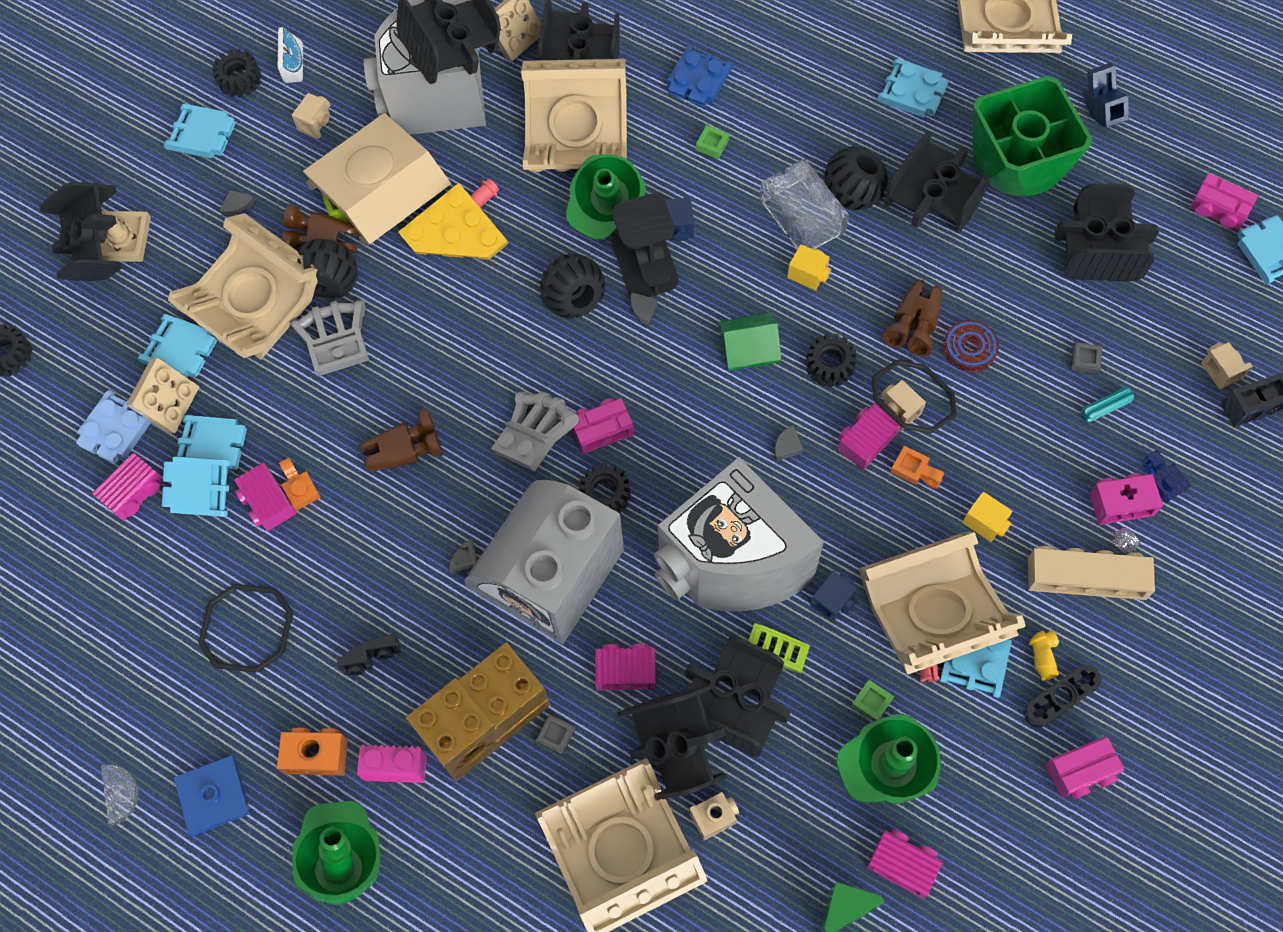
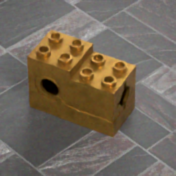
(479, 711)

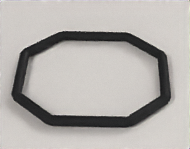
(896, 418)
(241, 667)

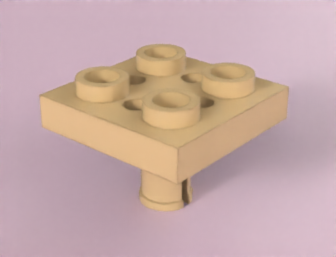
(511, 18)
(120, 236)
(148, 399)

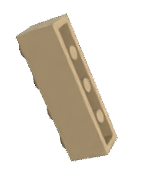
(1091, 573)

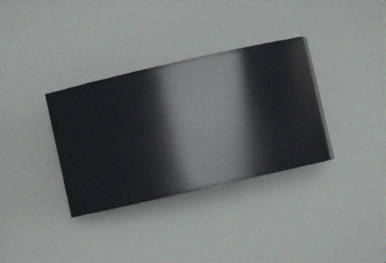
(360, 657)

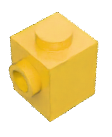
(809, 267)
(988, 517)

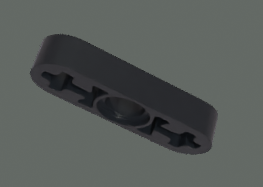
(1073, 677)

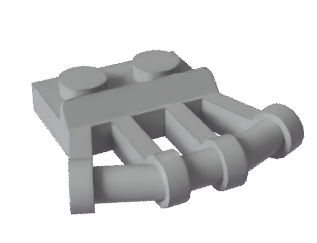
(335, 350)
(529, 446)

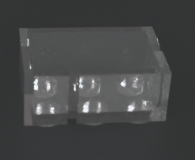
(808, 201)

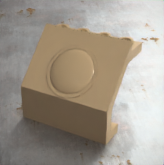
(1011, 26)
(556, 129)
(377, 177)
(249, 290)
(937, 603)
(620, 848)

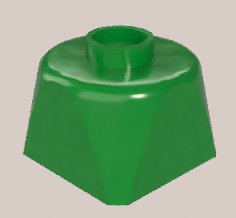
(1027, 137)

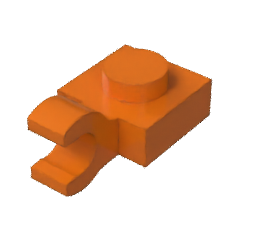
(914, 466)
(300, 487)

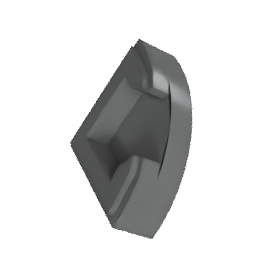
(235, 203)
(643, 307)
(788, 444)
(464, 558)

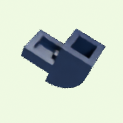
(1103, 99)

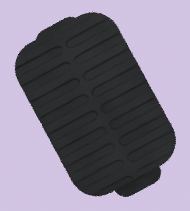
(447, 34)
(576, 36)
(925, 174)
(82, 229)
(642, 246)
(1106, 252)
(748, 672)
(674, 736)

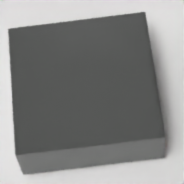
(1086, 358)
(555, 734)

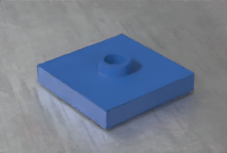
(212, 795)

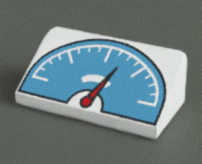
(290, 56)

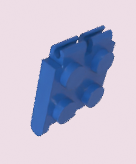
(698, 77)

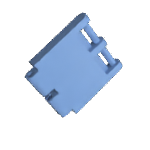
(112, 429)

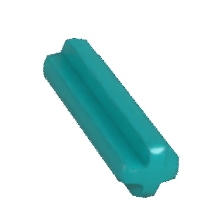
(1107, 404)

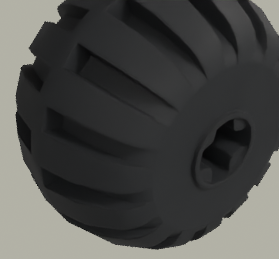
(856, 177)
(334, 265)
(572, 285)

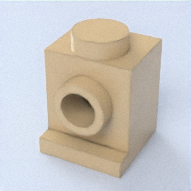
(312, 115)
(1225, 365)
(903, 401)
(706, 823)

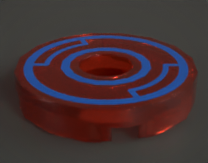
(974, 332)

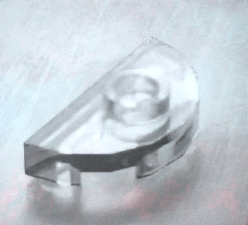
(120, 793)

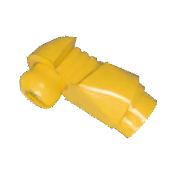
(1043, 657)

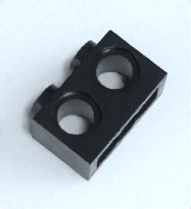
(1254, 400)

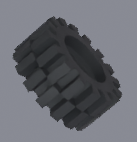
(234, 62)
(834, 346)
(18, 352)
(611, 475)

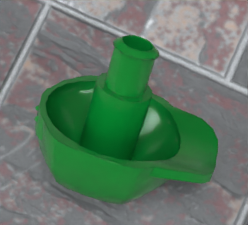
(596, 191)
(890, 761)
(336, 853)

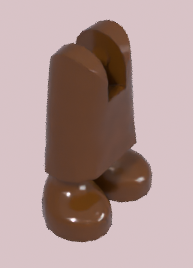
(318, 227)
(915, 314)
(397, 447)

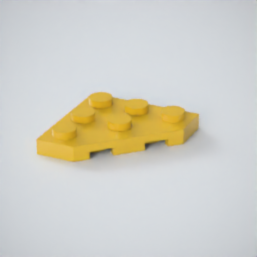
(454, 229)

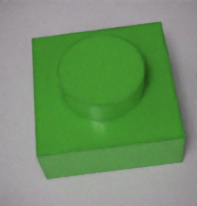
(712, 142)
(872, 701)

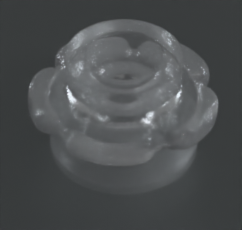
(1125, 540)

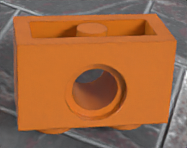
(328, 761)

